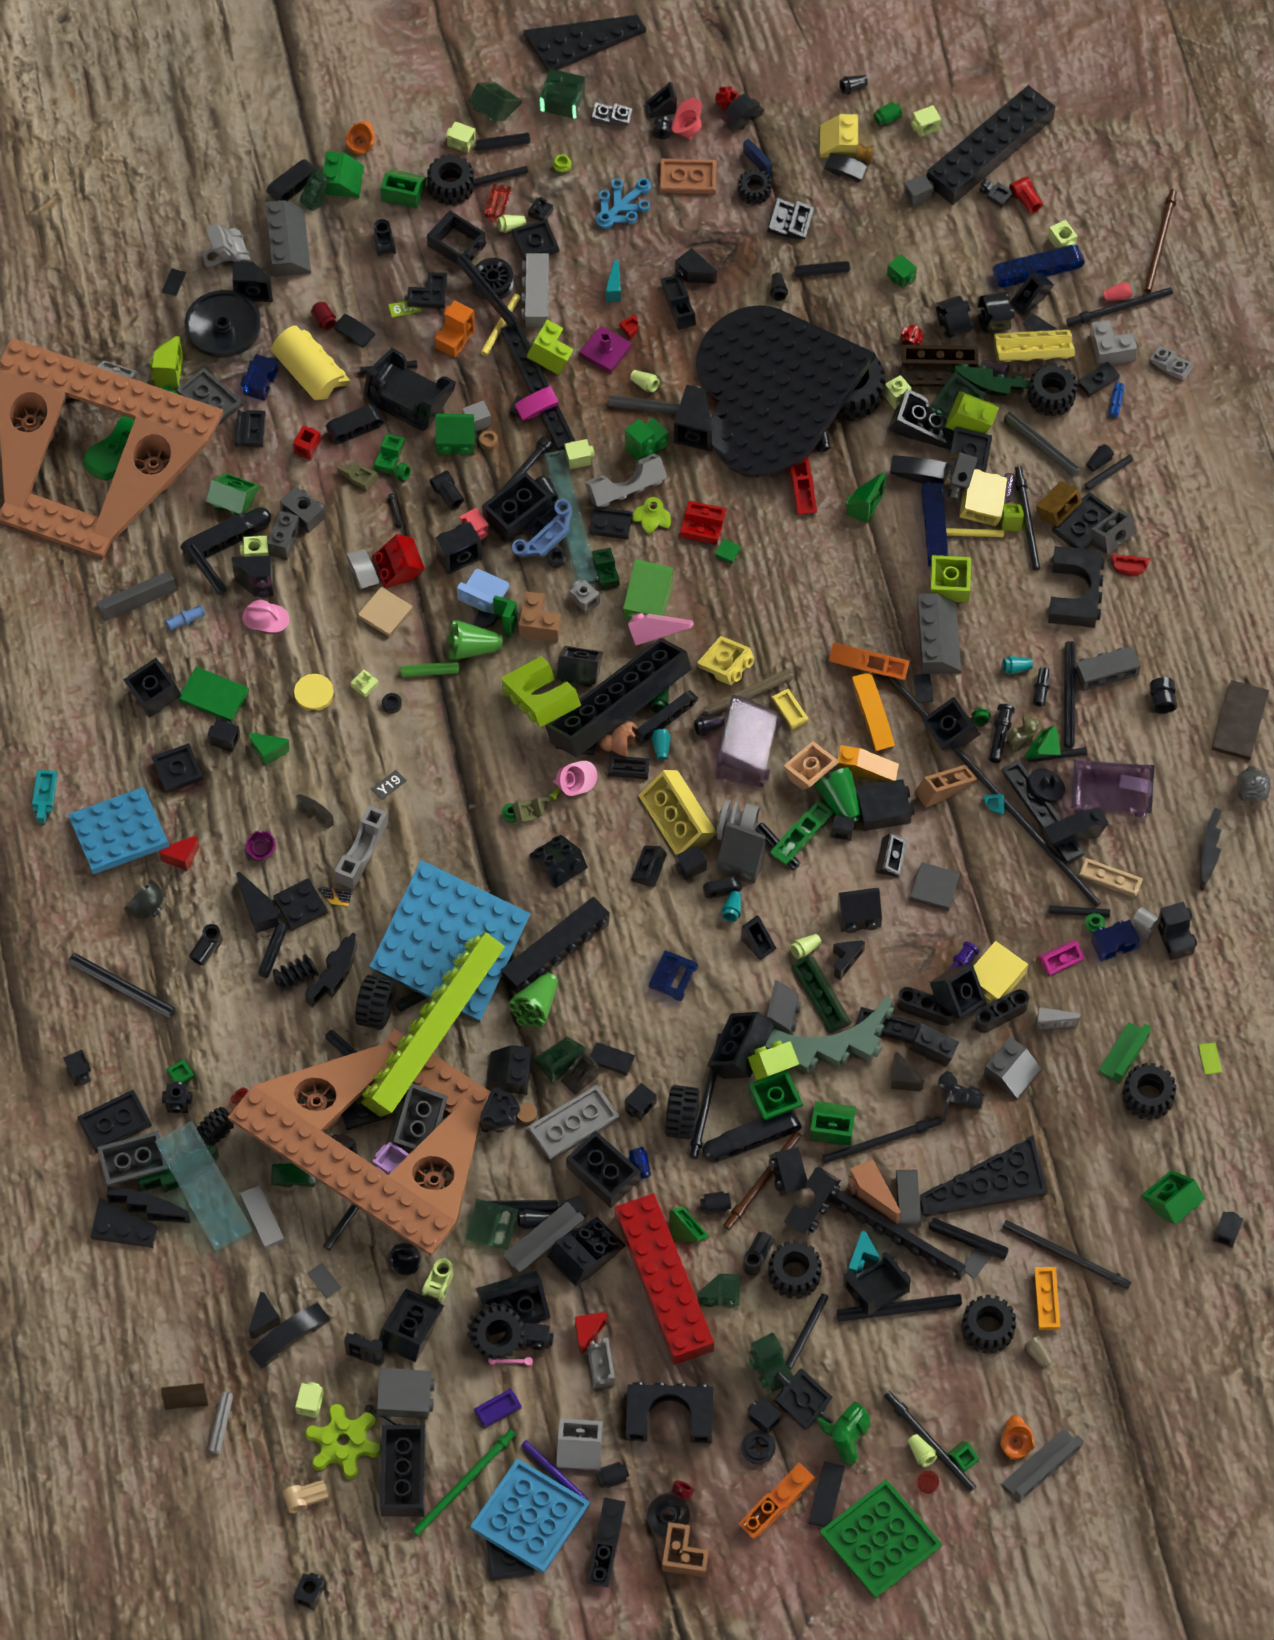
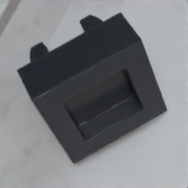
(540, 209)

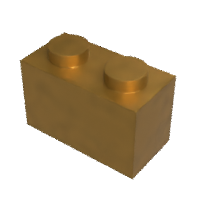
(1059, 503)

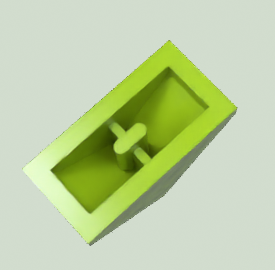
(1012, 517)

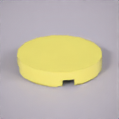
(313, 692)

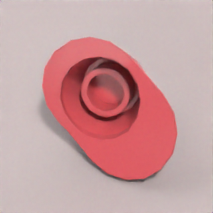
(687, 118)

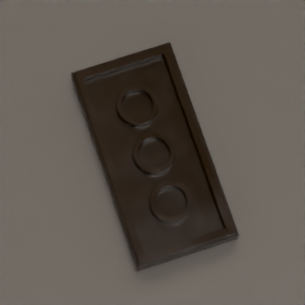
(1240, 720)

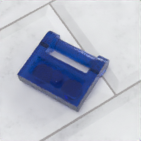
(667, 971)

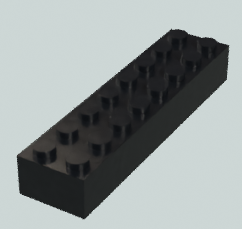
(990, 144)
(619, 697)

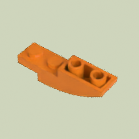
(869, 661)
(777, 1502)

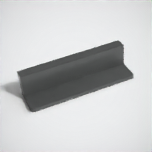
(136, 595)
(543, 1237)
(1042, 1464)

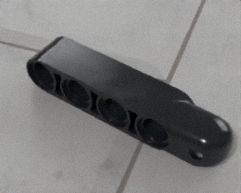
(228, 533)
(750, 1136)

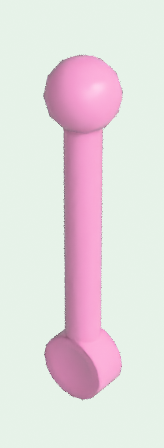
(527, 1361)

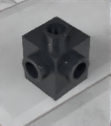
(177, 1097)

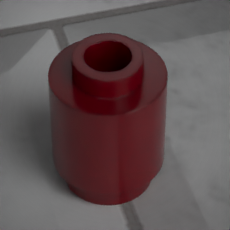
(323, 315)

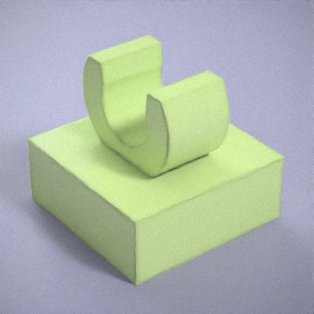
(364, 683)

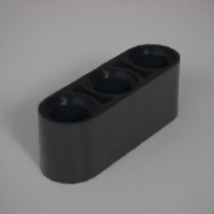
(291, 181)
(354, 424)
(1008, 1004)
(915, 1007)

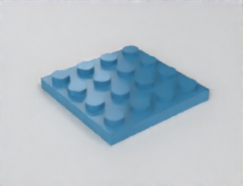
(118, 830)
(530, 1516)

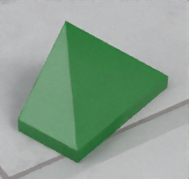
(1045, 744)
(685, 1227)

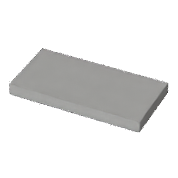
(573, 1122)

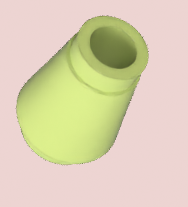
(508, 222)
(646, 381)
(805, 945)
(922, 1451)

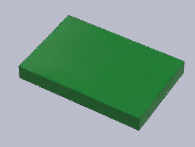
(213, 694)

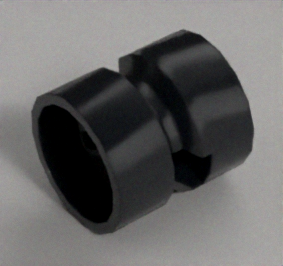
(1163, 695)

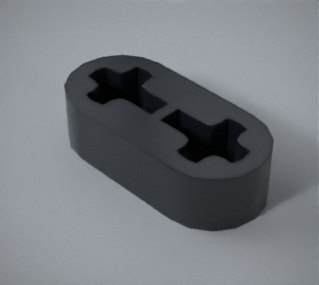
(722, 887)

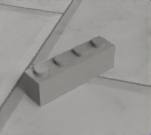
(537, 289)

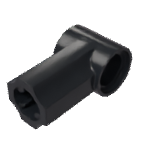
(445, 486)
(205, 945)
(758, 1253)

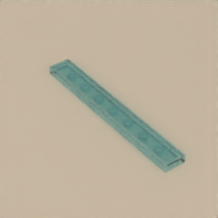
(577, 538)

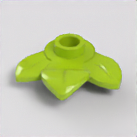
(652, 517)

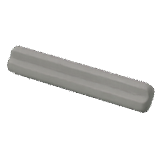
(220, 1422)

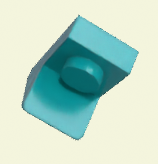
(863, 1252)

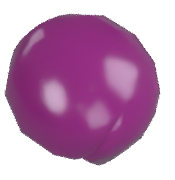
(260, 845)

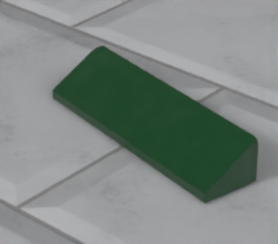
(821, 994)

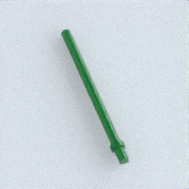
(502, 1442)

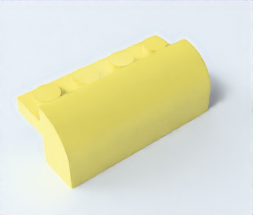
(308, 363)

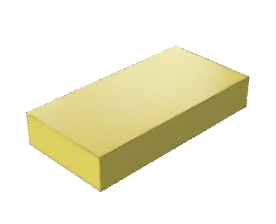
(789, 709)

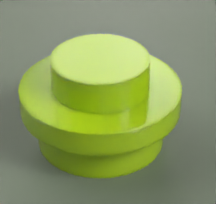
(562, 163)

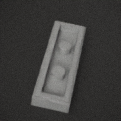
(262, 1217)

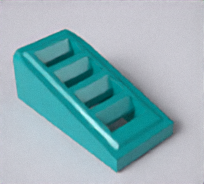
(613, 288)

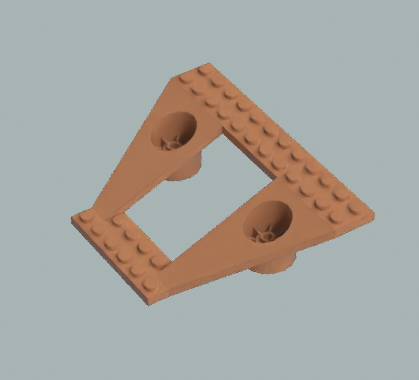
(164, 427)
(396, 1200)

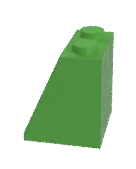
(648, 589)

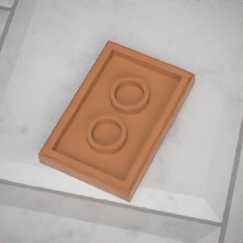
(688, 176)

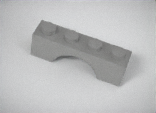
(648, 472)
(369, 833)

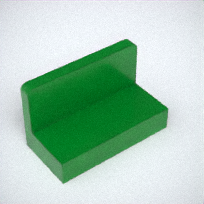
(507, 612)

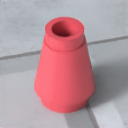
(1118, 292)

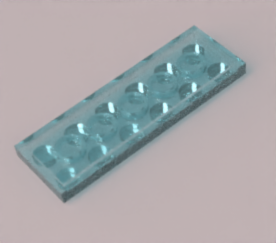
(203, 1186)

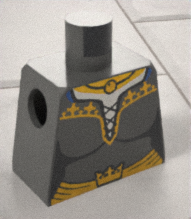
(959, 473)

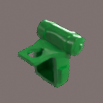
(847, 1431)

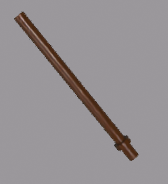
(1170, 202)

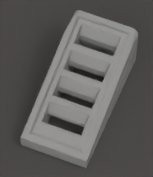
(1053, 1018)

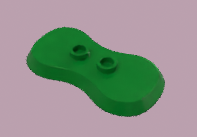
(104, 456)

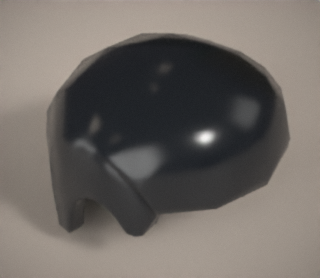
(405, 1258)

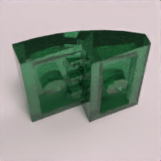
(491, 1224)

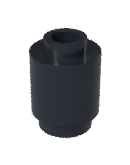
(715, 1202)
(612, 1475)

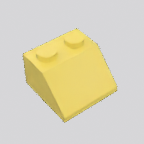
(839, 136)

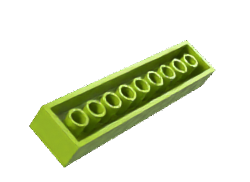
(432, 1024)

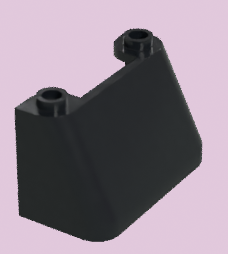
(405, 392)

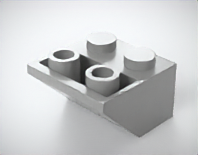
(579, 1444)

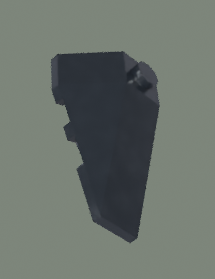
(920, 421)

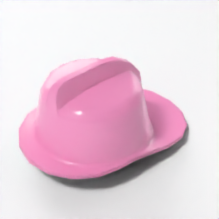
(265, 617)
(576, 778)

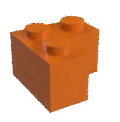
(457, 329)

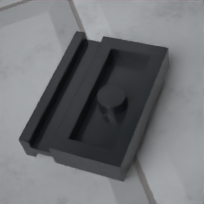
(250, 428)
(611, 523)

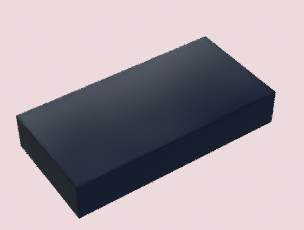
(757, 157)

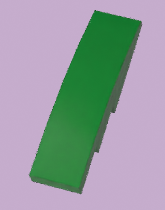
(801, 833)

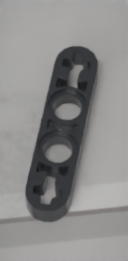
(666, 716)

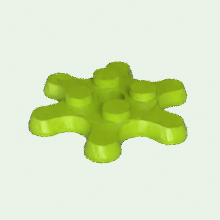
(346, 1454)

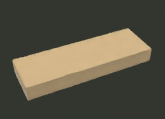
(1110, 878)

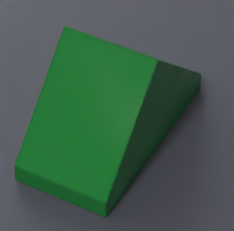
(268, 747)

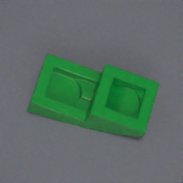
(389, 454)

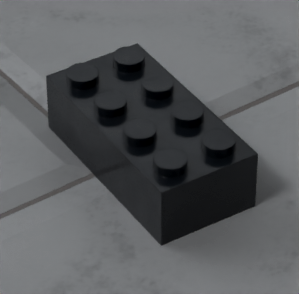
(403, 1470)

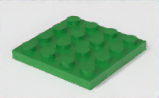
(880, 1539)

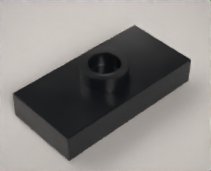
(1098, 379)
(359, 1116)

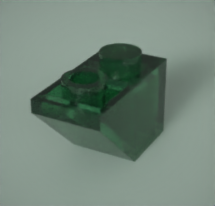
(722, 1291)

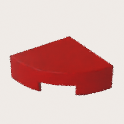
(629, 326)

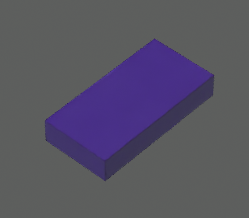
(497, 1408)

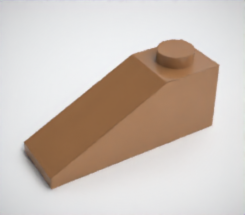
(944, 784)

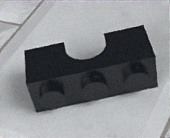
(824, 1187)

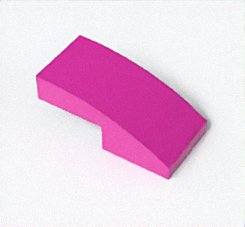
(535, 403)

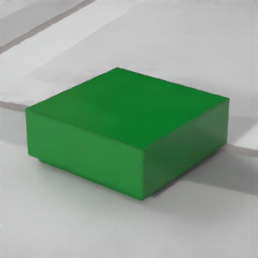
(727, 551)
(180, 1072)

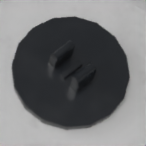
(1046, 785)

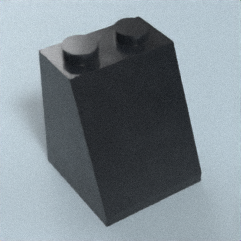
(693, 420)

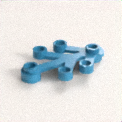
(622, 205)

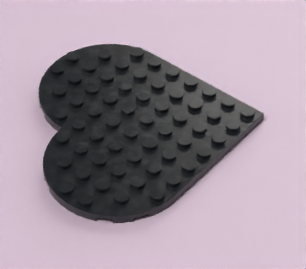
(774, 386)

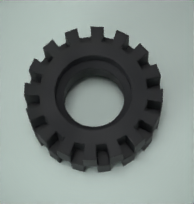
(754, 195)
(215, 1126)

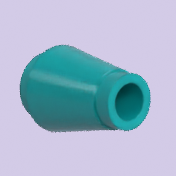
(1016, 664)
(661, 743)
(732, 908)

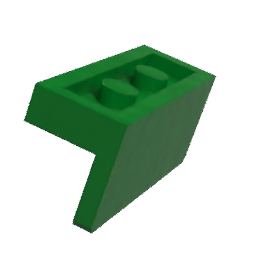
(1125, 1051)

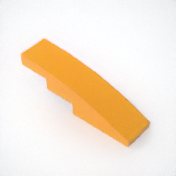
(873, 711)

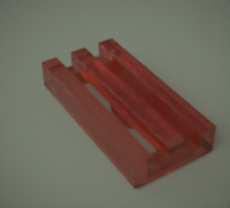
(500, 190)

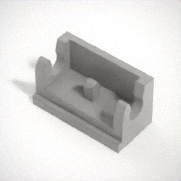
(601, 1364)

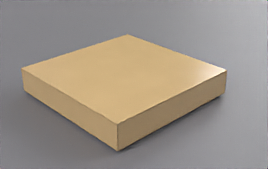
(385, 612)

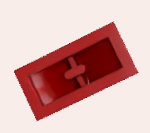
(180, 853)
(588, 1328)

